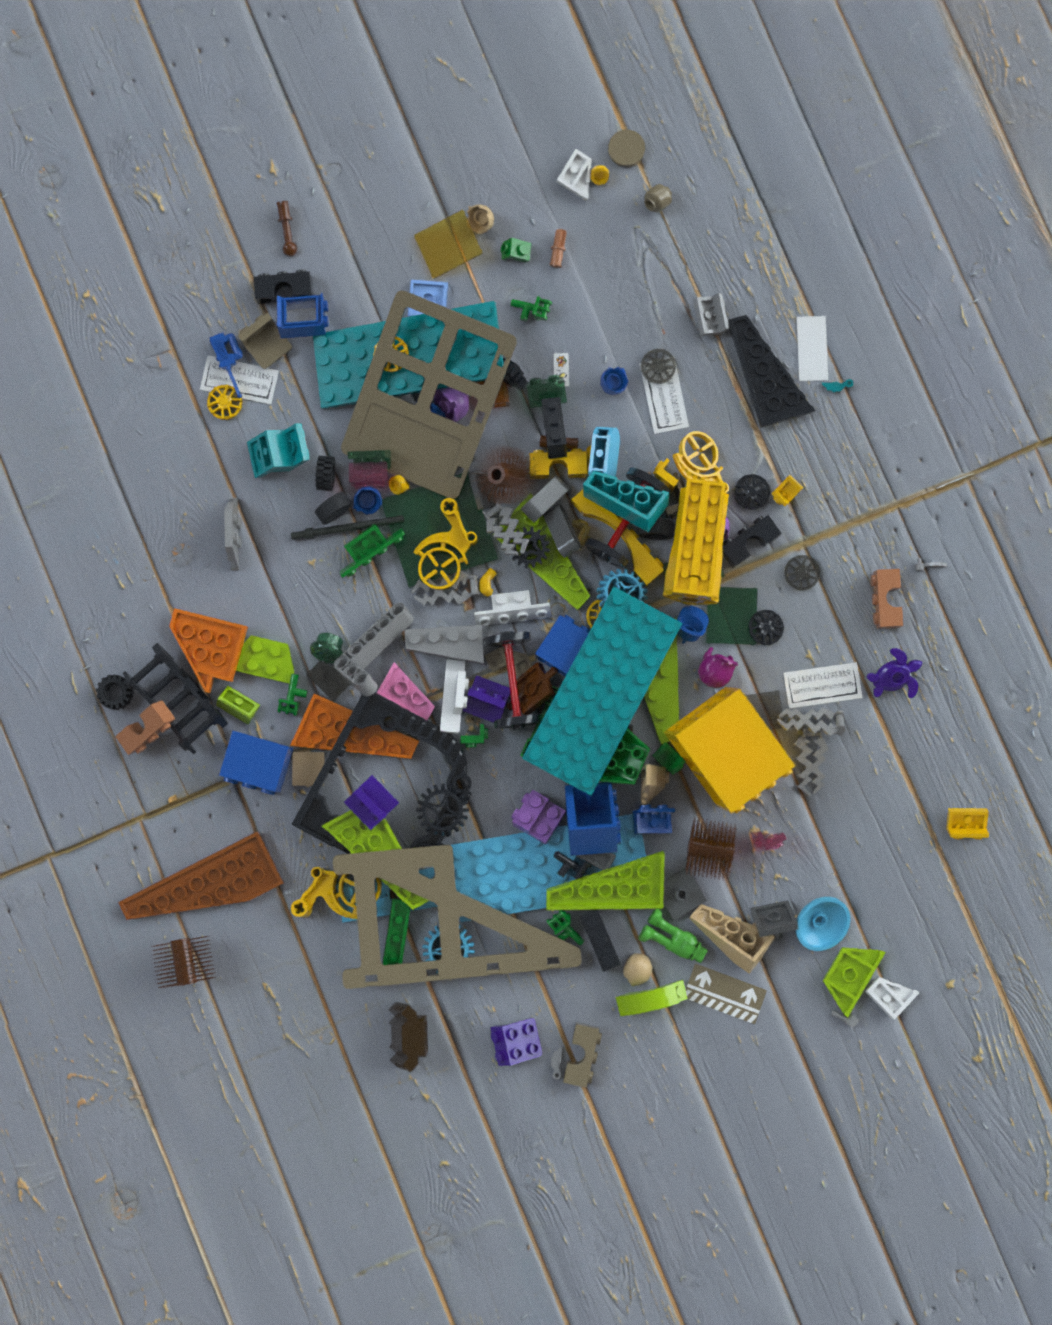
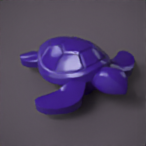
(896, 674)

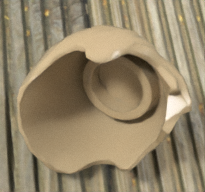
(480, 218)
(637, 969)

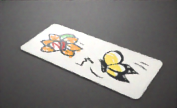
(561, 366)

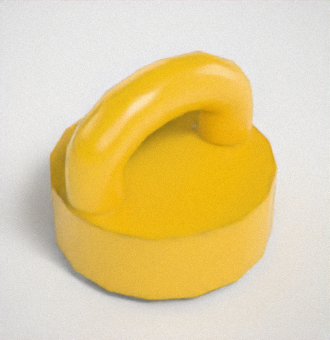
(599, 175)
(398, 484)

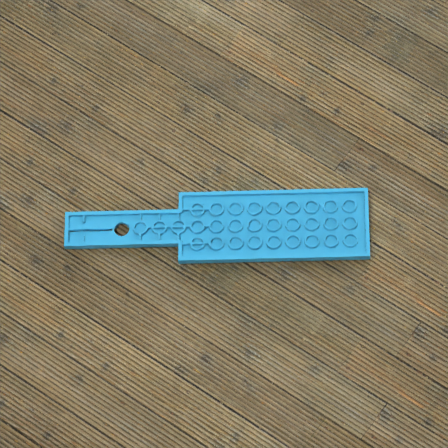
(511, 870)

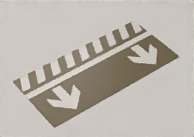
(725, 993)

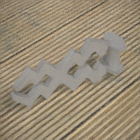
(506, 513)
(440, 593)
(804, 721)
(811, 767)

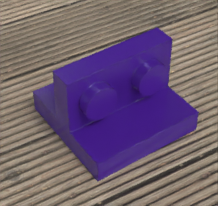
(487, 699)
(371, 802)

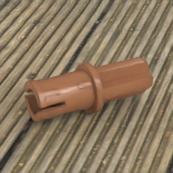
(558, 248)

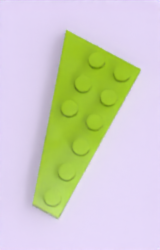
(556, 570)

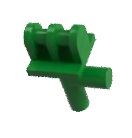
(536, 308)
(292, 692)
(562, 922)

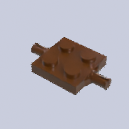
(534, 688)

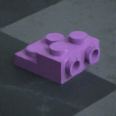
(537, 816)

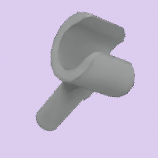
(851, 1021)

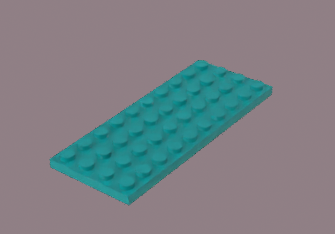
(346, 355)
(602, 691)

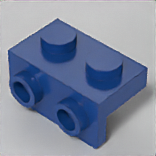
(653, 820)

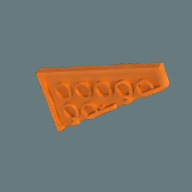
(326, 720)

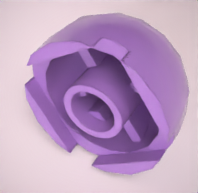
(452, 403)

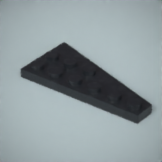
(768, 382)

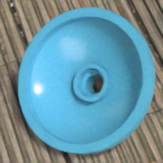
(828, 928)

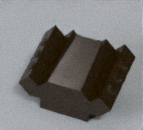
(408, 1036)

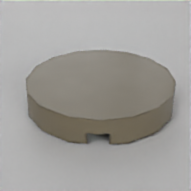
(626, 148)

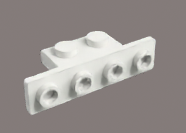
(512, 608)
(453, 696)

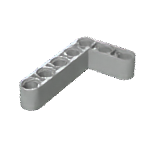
(370, 645)

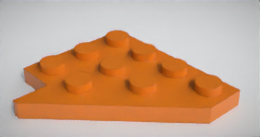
(209, 645)

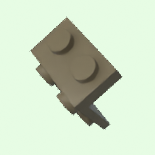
(264, 341)

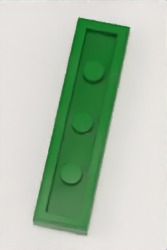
(396, 932)

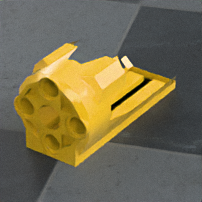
(696, 552)

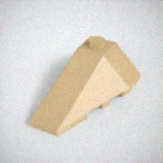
(652, 782)
(732, 936)

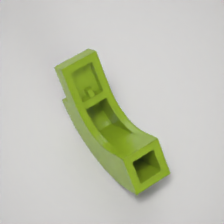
(651, 999)

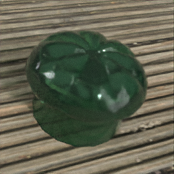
(327, 647)

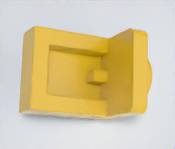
(786, 491)

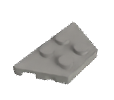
(232, 538)

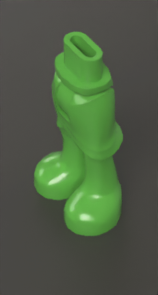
(681, 943)

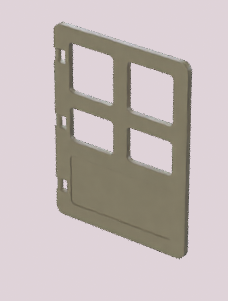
(422, 443)

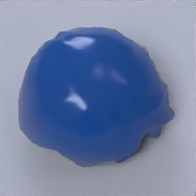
(614, 381)
(367, 500)

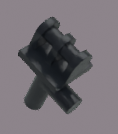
(574, 868)

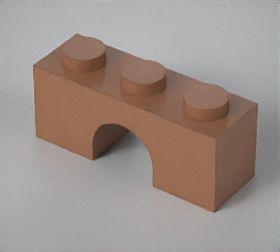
(886, 615)
(156, 720)

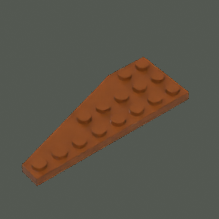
(222, 878)

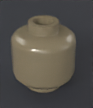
(657, 198)

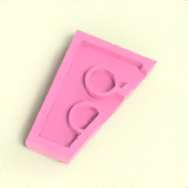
(405, 693)

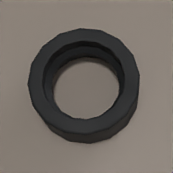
(333, 508)
(661, 530)

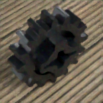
(514, 376)
(535, 536)

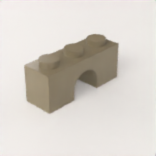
(579, 1072)

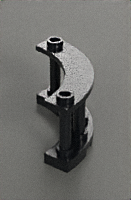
(191, 688)

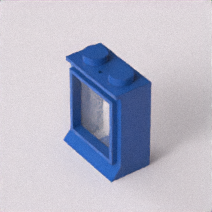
(302, 316)

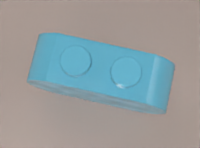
(604, 450)

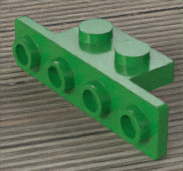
(366, 546)

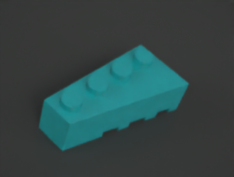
(626, 499)

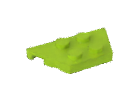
(266, 659)
(850, 975)

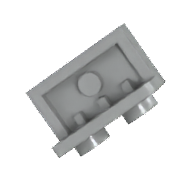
(711, 315)

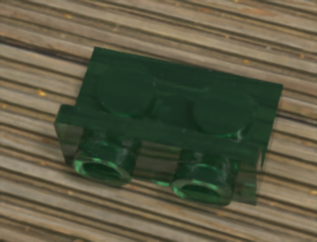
(546, 388)
(371, 456)

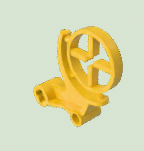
(690, 470)
(456, 537)
(325, 886)

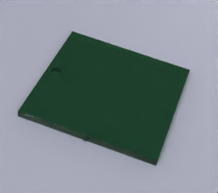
(425, 518)

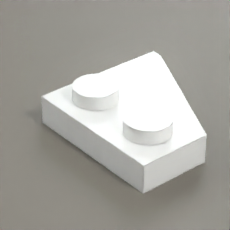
(576, 175)
(890, 996)

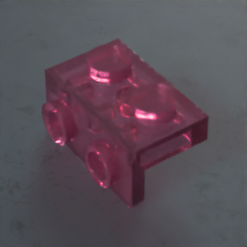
(368, 474)
(773, 842)

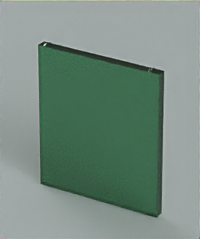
(731, 616)

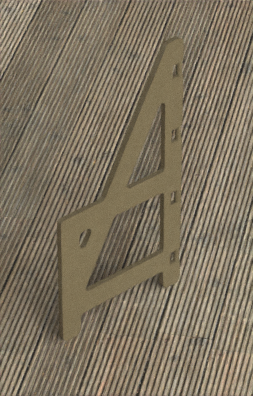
(402, 869)

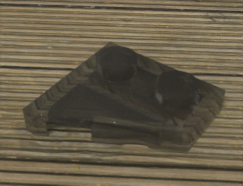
(328, 680)

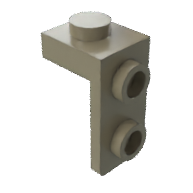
(672, 511)

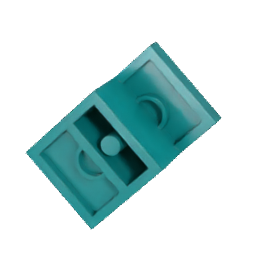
(278, 450)

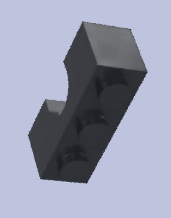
(267, 285)
(554, 428)
(763, 530)
(600, 940)

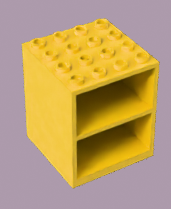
(730, 749)

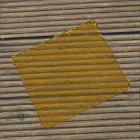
(448, 244)

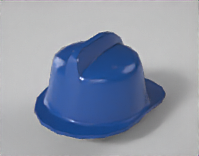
(693, 622)

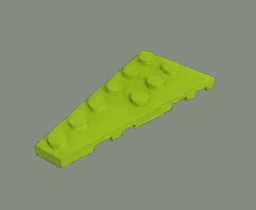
(663, 694)
(359, 838)
(625, 886)

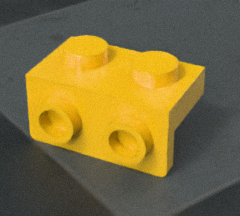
(664, 476)
(967, 823)

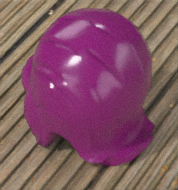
(716, 669)

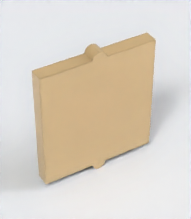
(306, 767)

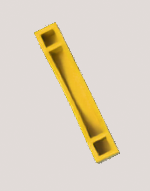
(643, 563)

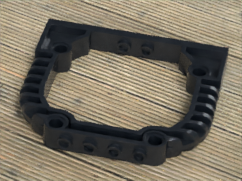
(368, 712)

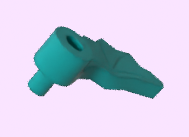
(836, 386)

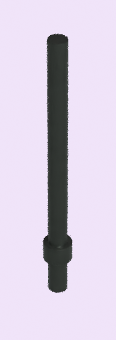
(310, 533)

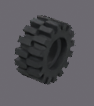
(325, 473)
(103, 696)

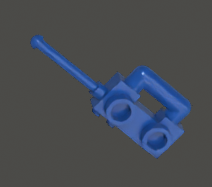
(227, 360)

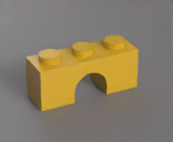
(574, 462)

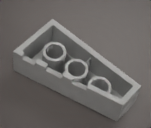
(453, 642)

